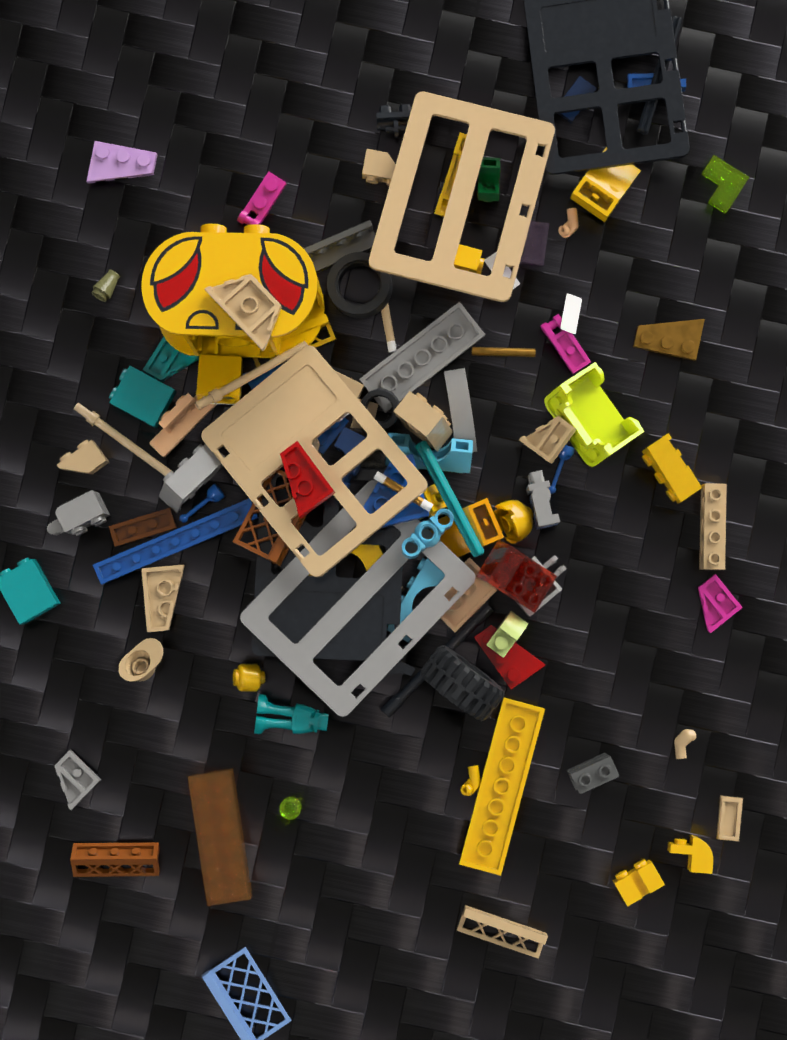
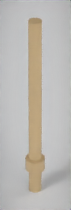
(217, 394)
(94, 419)

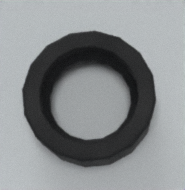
(388, 395)

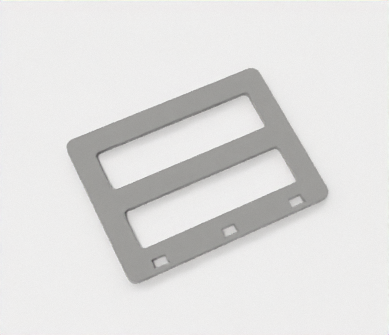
(300, 656)

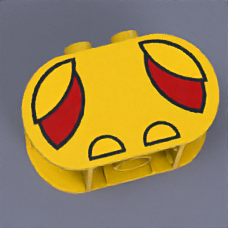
(191, 261)

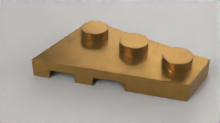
(671, 338)

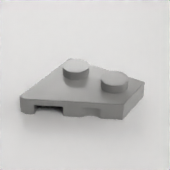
(75, 778)

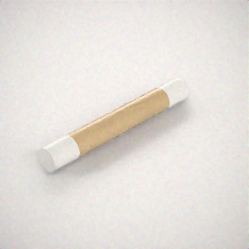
(388, 329)

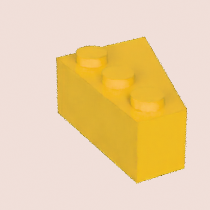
(671, 469)

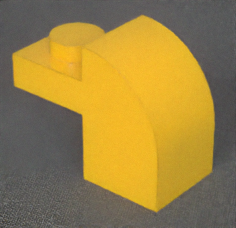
(699, 854)

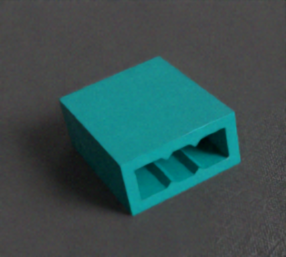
(142, 396)
(27, 591)

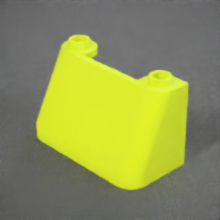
(591, 412)

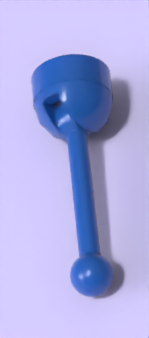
(566, 453)
(214, 494)

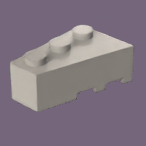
(189, 477)

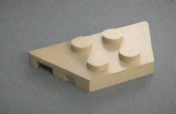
(248, 307)

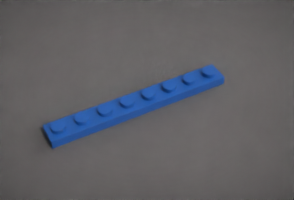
(173, 542)

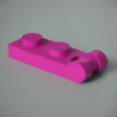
(262, 200)
(566, 345)

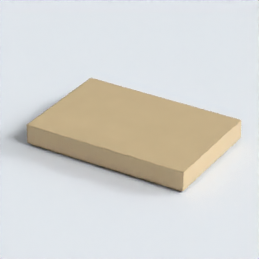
(469, 602)

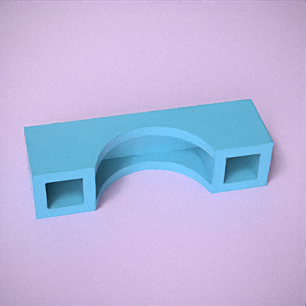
(453, 457)
(428, 576)

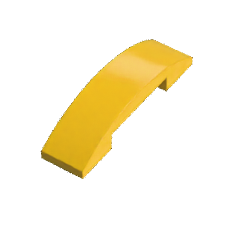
(446, 191)

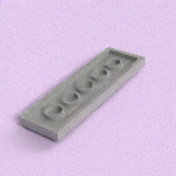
(424, 355)

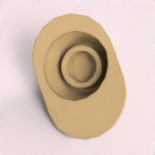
(141, 661)

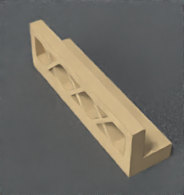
(505, 925)

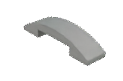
(460, 405)

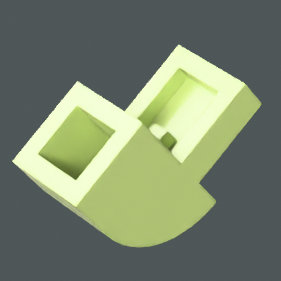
(507, 634)

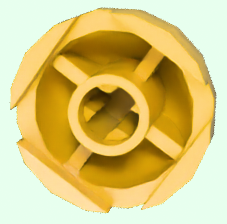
(514, 519)

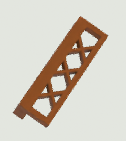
(115, 856)

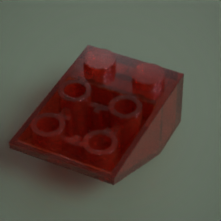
(516, 576)

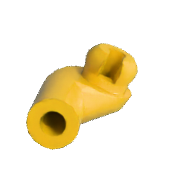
(473, 782)

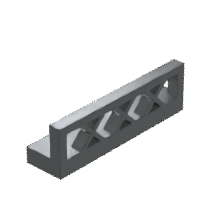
(329, 251)

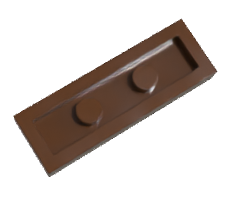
(142, 527)

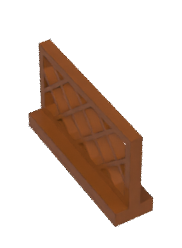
(279, 548)

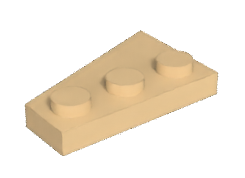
(160, 595)

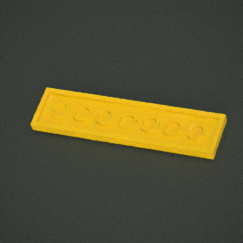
(501, 786)

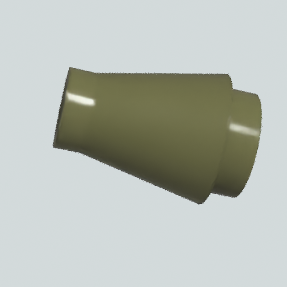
(105, 286)

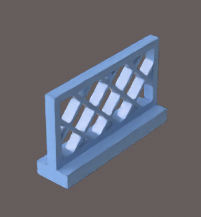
(227, 1003)

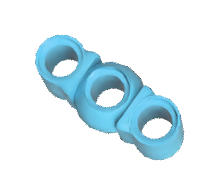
(432, 524)

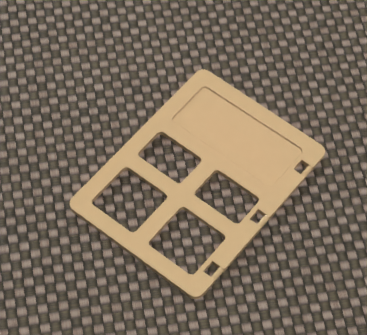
(299, 406)

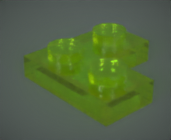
(729, 181)

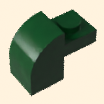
(489, 180)

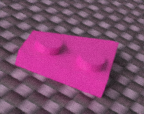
(716, 603)

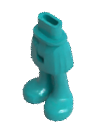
(303, 717)

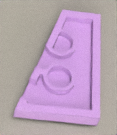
(117, 161)

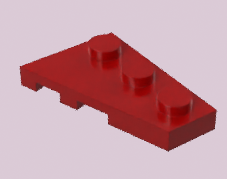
(305, 479)
(516, 664)

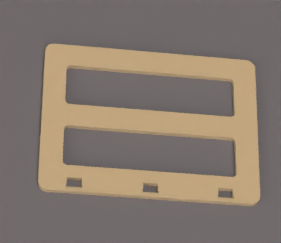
(441, 268)

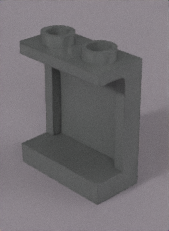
(592, 773)

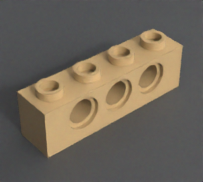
(712, 526)

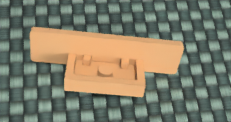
(178, 423)

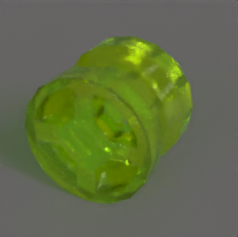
(293, 805)

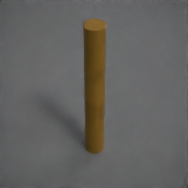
(490, 351)

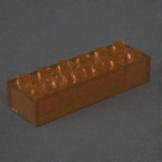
(220, 837)

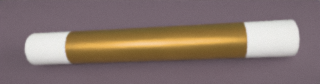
(397, 487)

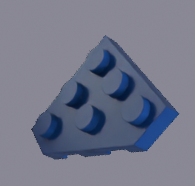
(382, 494)

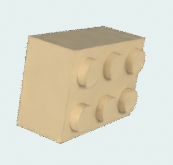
(423, 420)

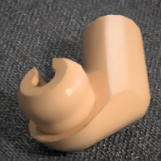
(571, 225)

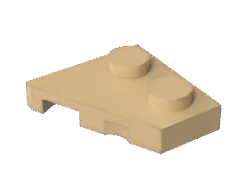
(550, 438)

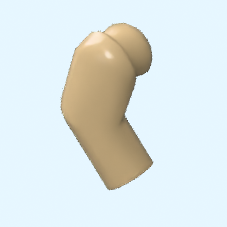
(682, 741)

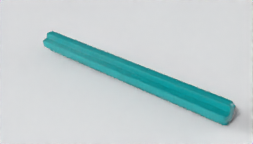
(449, 498)

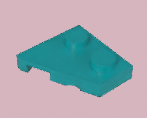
(167, 361)

